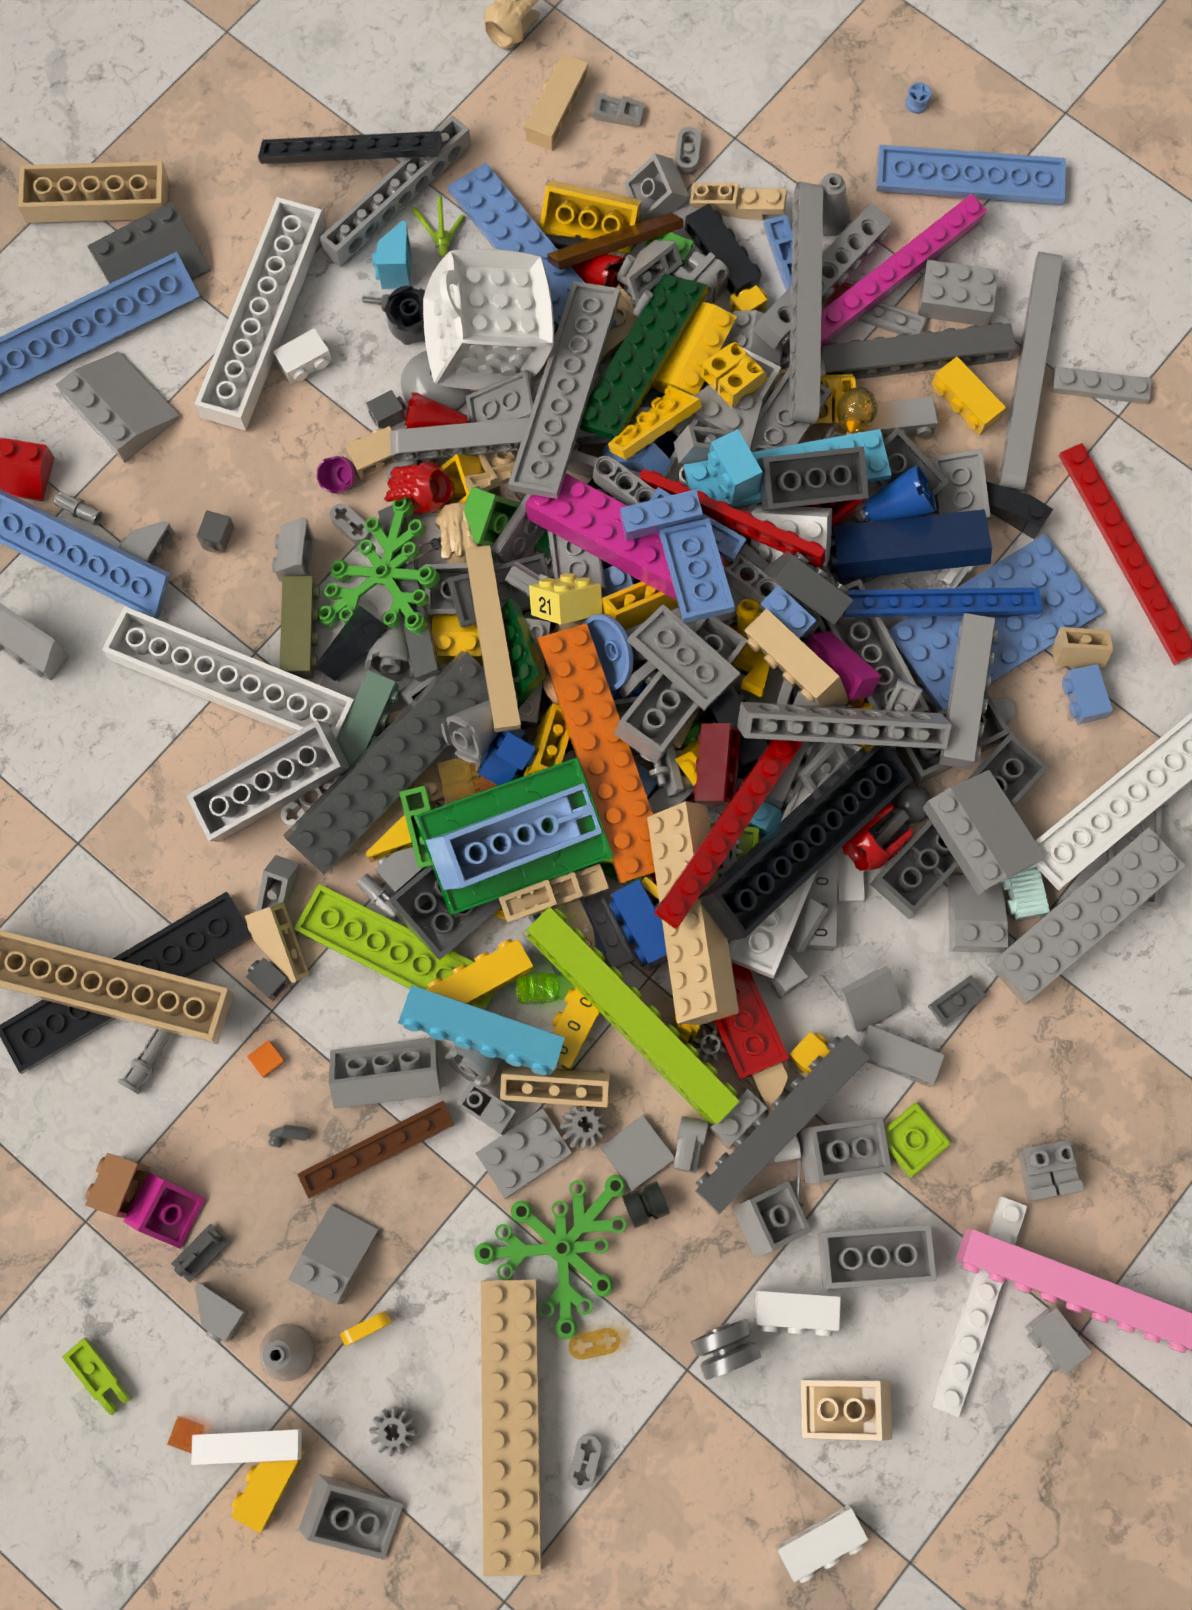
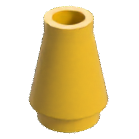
(747, 612)

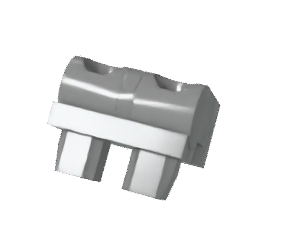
(707, 271)
(1049, 1171)

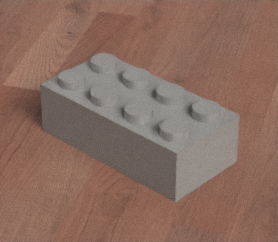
(877, 1257)

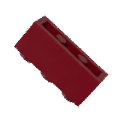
(717, 764)

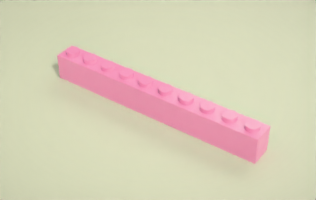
(1077, 1289)

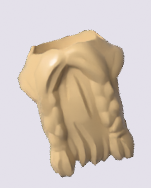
(509, 21)
(454, 533)

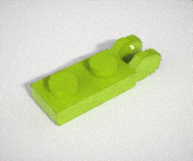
(95, 1374)

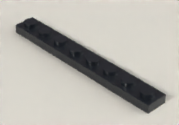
(350, 147)

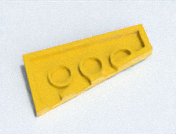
(650, 425)

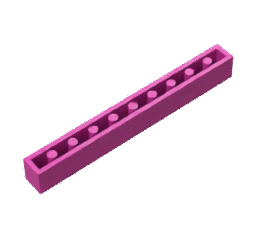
(900, 268)

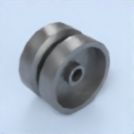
(724, 1344)

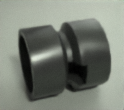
(646, 1204)

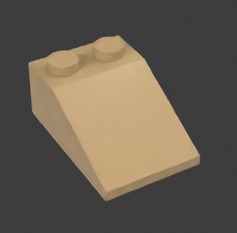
(846, 1410)

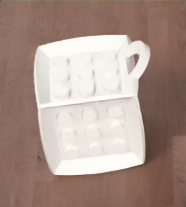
(487, 317)

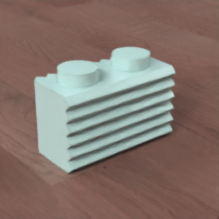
(1026, 895)

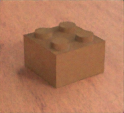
(116, 1185)

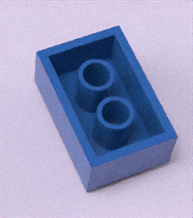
(640, 924)

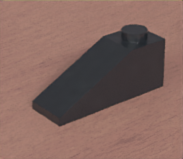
(1018, 509)
(351, 643)

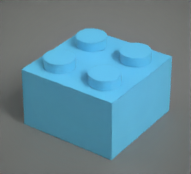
(734, 467)

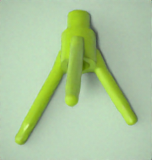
(442, 237)

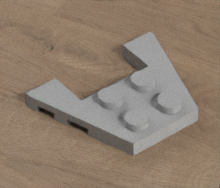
(721, 416)

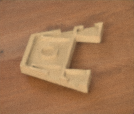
(497, 468)

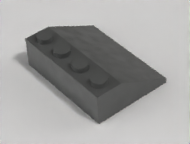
(147, 242)
(426, 915)

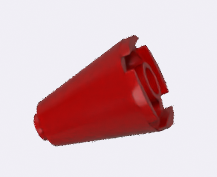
(601, 270)
(427, 412)

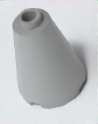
(835, 204)
(390, 654)
(470, 731)
(474, 1065)
(295, 1350)

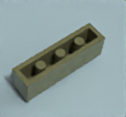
(298, 626)

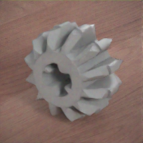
(576, 1133)
(383, 1432)

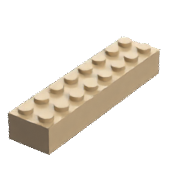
(697, 948)

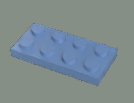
(696, 570)

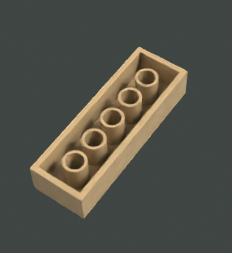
(91, 191)

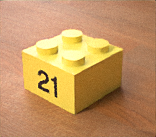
(565, 598)

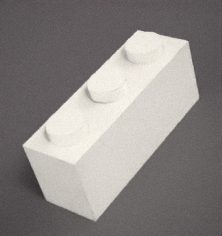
(797, 1312)
(822, 1544)

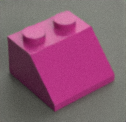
(164, 1210)

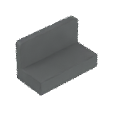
(889, 827)

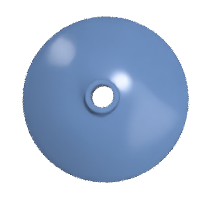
(612, 649)

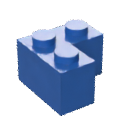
(505, 757)

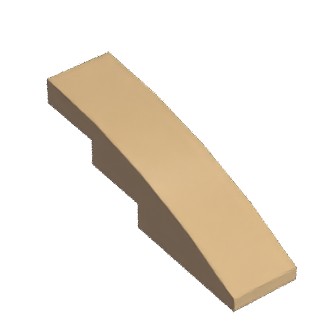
(553, 893)

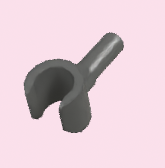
(379, 301)

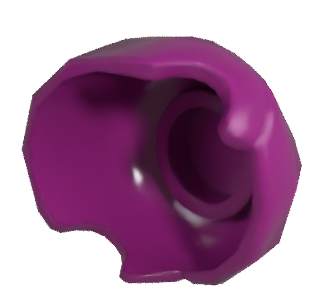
(336, 474)

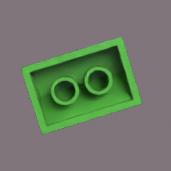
(488, 515)

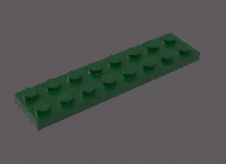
(642, 356)

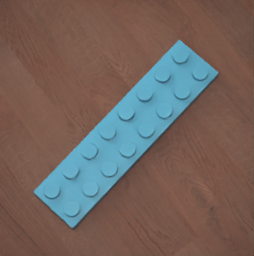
(875, 457)

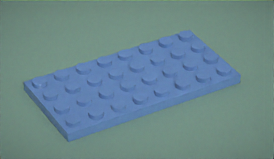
(931, 641)

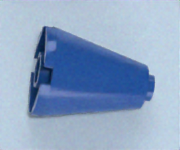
(902, 498)

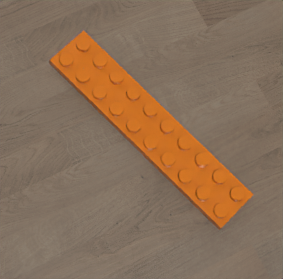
(601, 754)

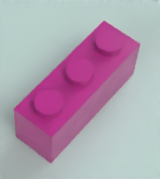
(856, 675)

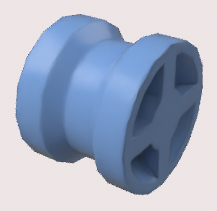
(918, 97)

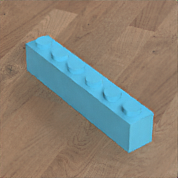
(481, 1031)

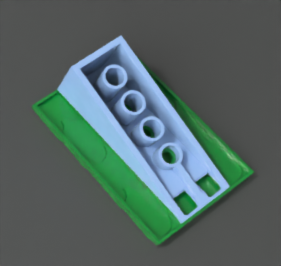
(513, 836)

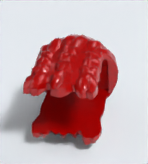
(415, 483)
(875, 855)

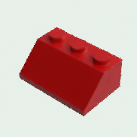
(25, 468)

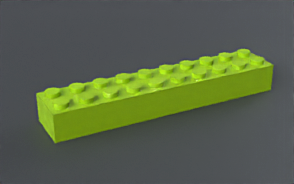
(631, 1017)

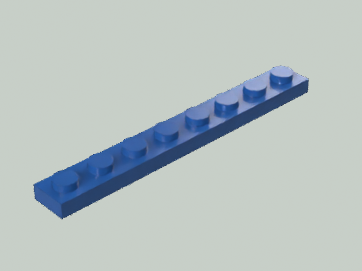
(943, 602)

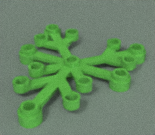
(401, 600)
(582, 1224)

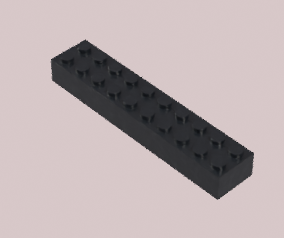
(804, 840)

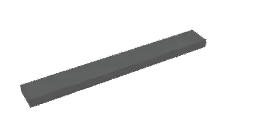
(421, 646)

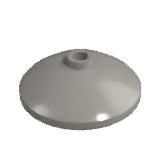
(418, 378)

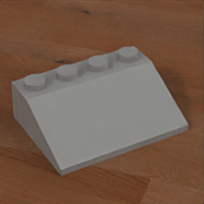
(117, 404)
(983, 832)

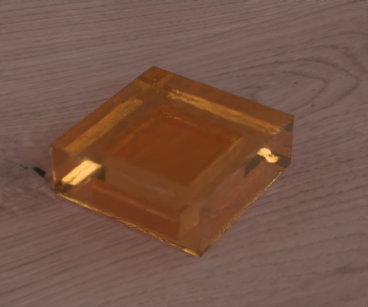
(182, 1433)

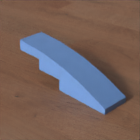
(780, 242)

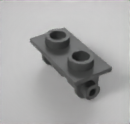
(200, 1253)

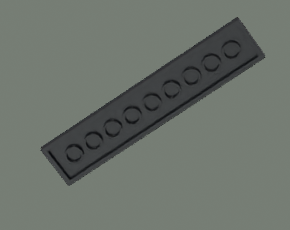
(175, 950)

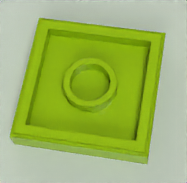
(914, 1140)

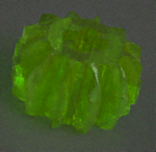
(537, 988)

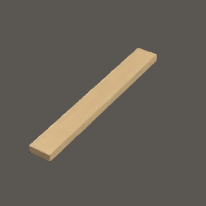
(492, 639)

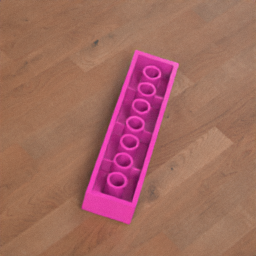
(594, 524)

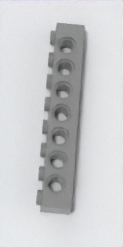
(393, 194)
(837, 260)
(843, 725)

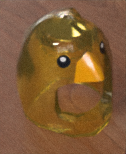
(857, 410)

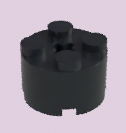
(405, 314)

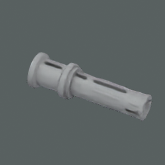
(143, 1064)

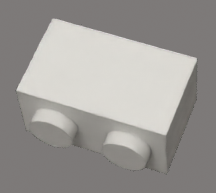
(302, 356)

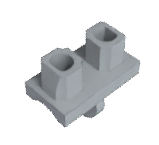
(668, 773)

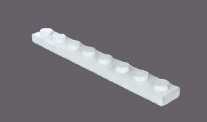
(975, 1317)

